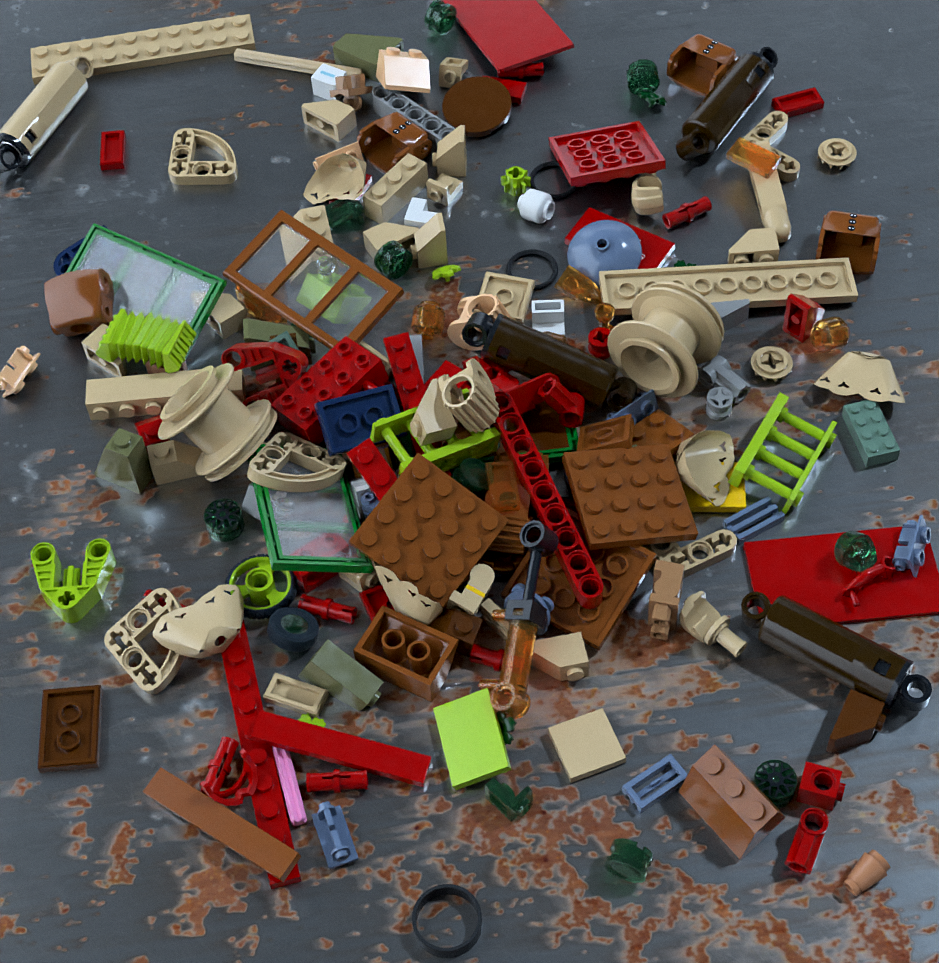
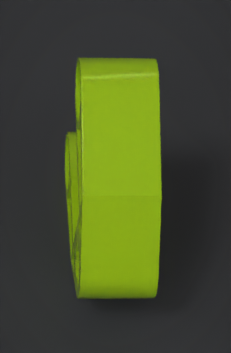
(72, 599)

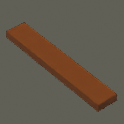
(222, 824)

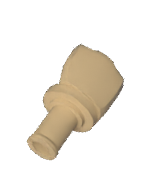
(647, 194)
(707, 625)

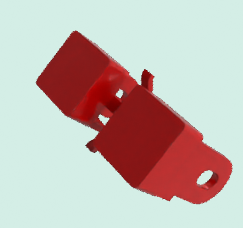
(523, 394)

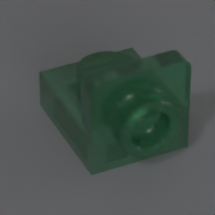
(343, 211)
(505, 801)

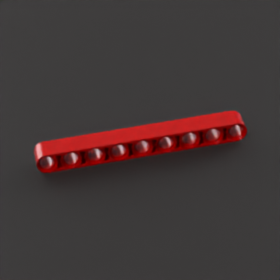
(549, 508)

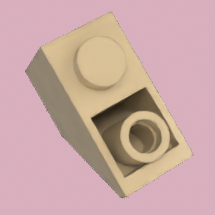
(755, 247)

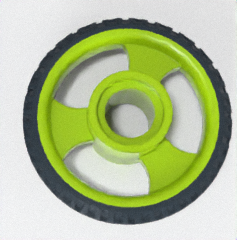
(265, 595)

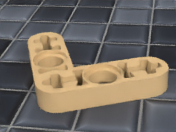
(789, 167)
(708, 543)

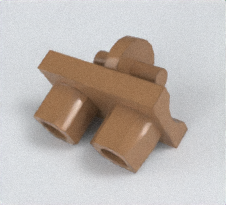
(351, 88)

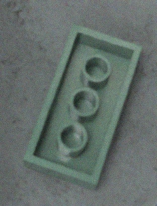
(870, 432)

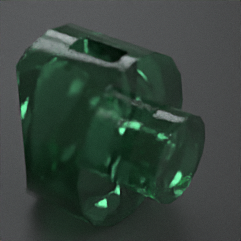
(853, 549)

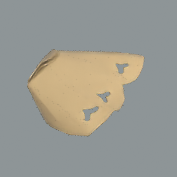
(336, 180)
(862, 374)
(700, 464)
(404, 601)
(203, 624)

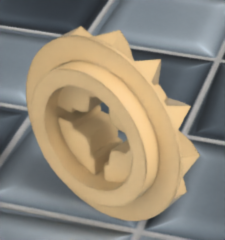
(837, 146)
(777, 356)

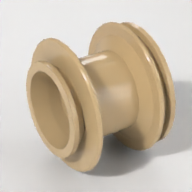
(666, 339)
(216, 421)

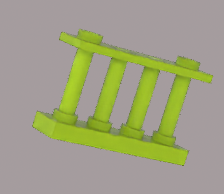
(757, 451)
(446, 457)

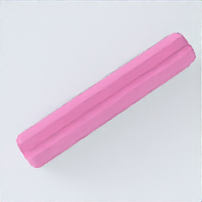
(290, 786)

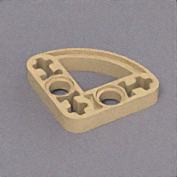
(191, 168)
(327, 469)
(132, 636)

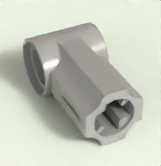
(719, 374)

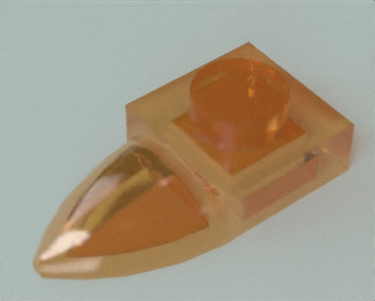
(578, 286)

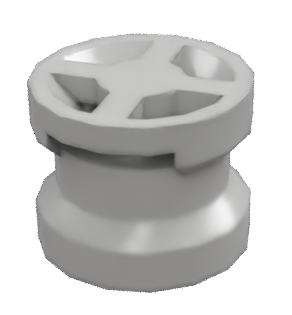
(723, 398)

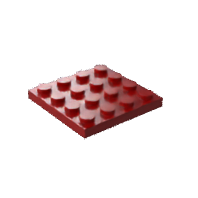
(606, 153)

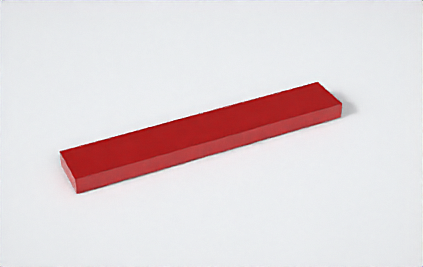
(341, 748)

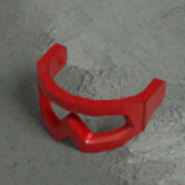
(249, 766)

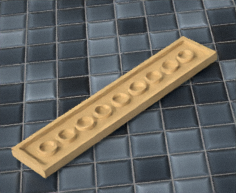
(150, 46)
(760, 282)

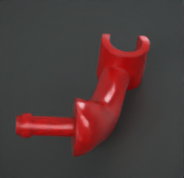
(865, 576)

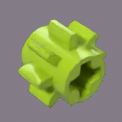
(515, 181)

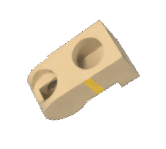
(475, 592)

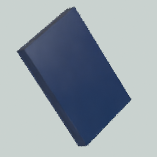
(349, 418)

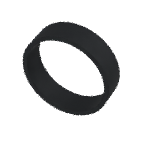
(447, 889)

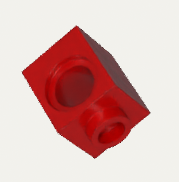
(818, 774)

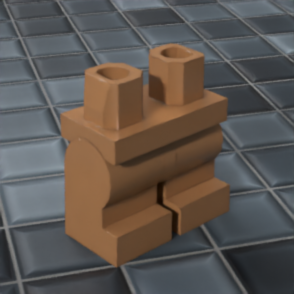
(665, 598)

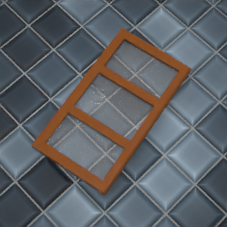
(312, 282)

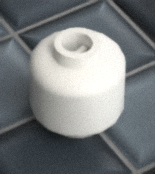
(536, 206)

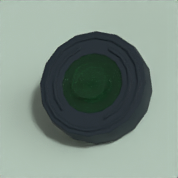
(293, 629)

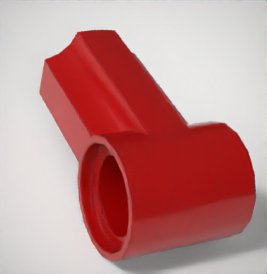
(567, 404)
(806, 841)

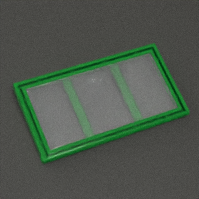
(150, 279)
(310, 527)

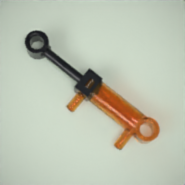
(524, 619)

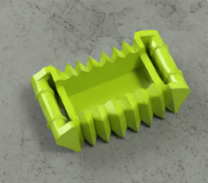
(147, 340)

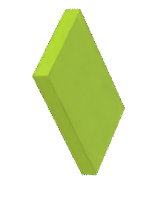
(471, 739)

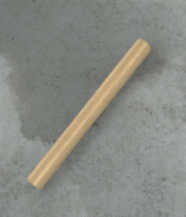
(286, 62)

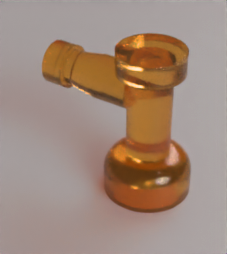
(604, 314)

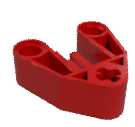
(260, 352)

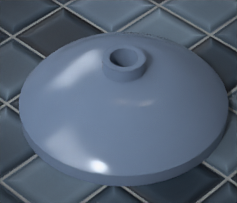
(621, 250)

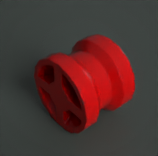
(595, 346)

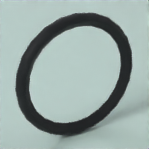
(546, 164)
(538, 252)

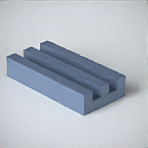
(751, 516)
(635, 798)

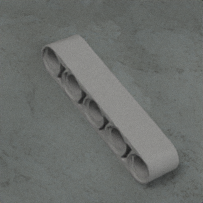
(391, 101)

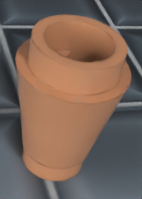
(867, 872)

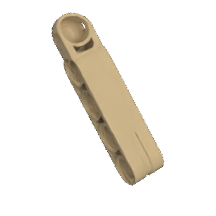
(771, 200)

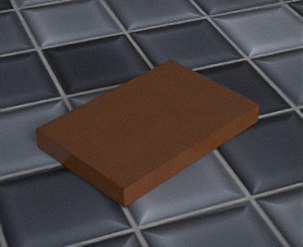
(70, 729)

